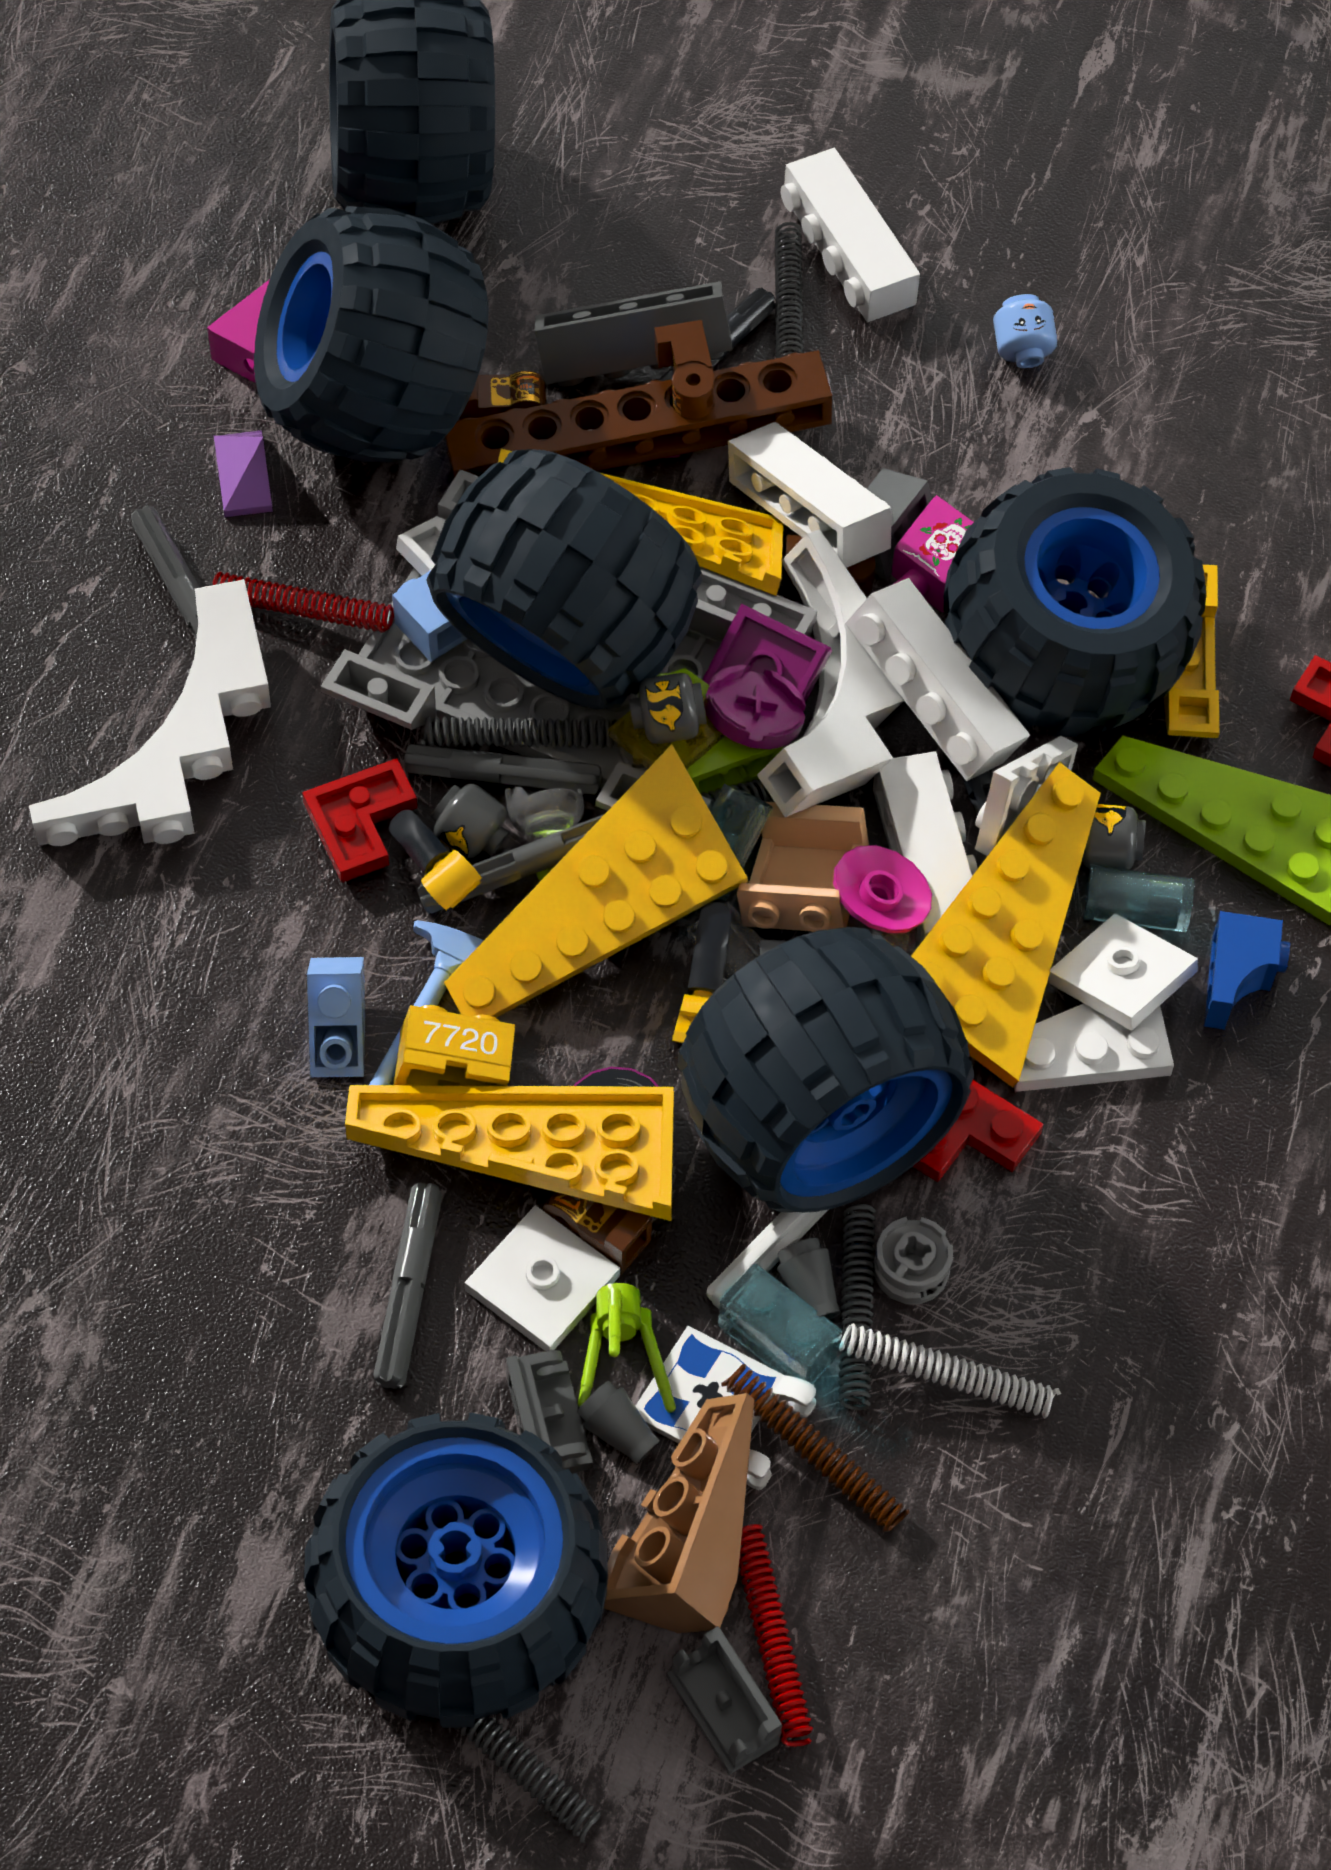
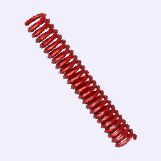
(262, 603)
(776, 1636)

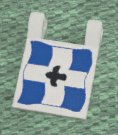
(696, 1373)

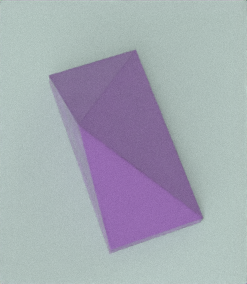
(243, 473)

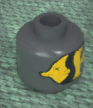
(668, 708)
(470, 821)
(1114, 838)

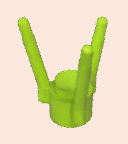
(617, 1320)

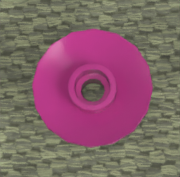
(882, 889)

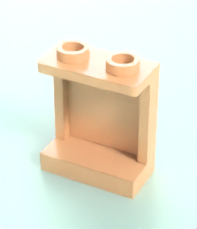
(796, 867)

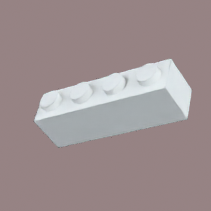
(850, 235)
(809, 492)
(936, 680)
(923, 827)

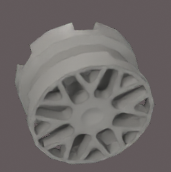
(912, 1260)

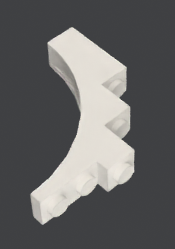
(853, 695)
(191, 743)

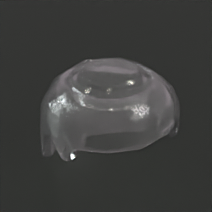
(544, 811)

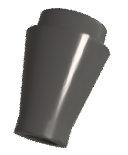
(809, 1275)
(618, 1422)

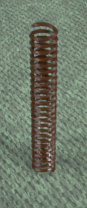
(861, 1497)

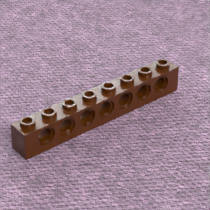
(743, 403)

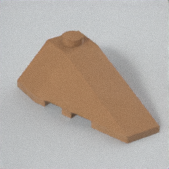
(688, 1545)

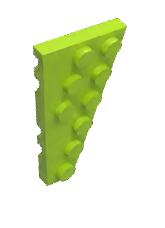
(1245, 818)

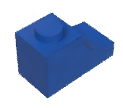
(1242, 960)

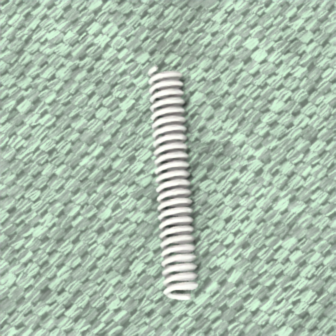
(852, 1329)

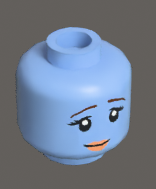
(1025, 330)

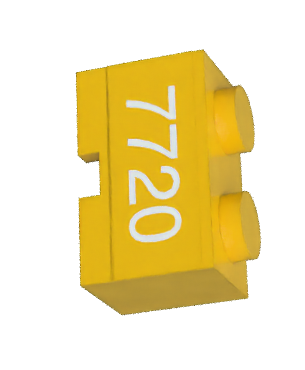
(453, 1049)

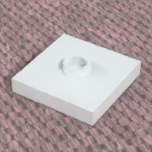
(1123, 971)
(541, 1279)

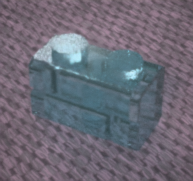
(779, 1326)

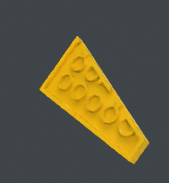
(722, 536)
(623, 880)
(1005, 924)
(564, 1139)

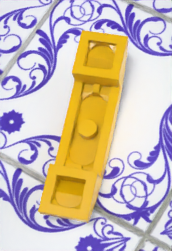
(1193, 701)

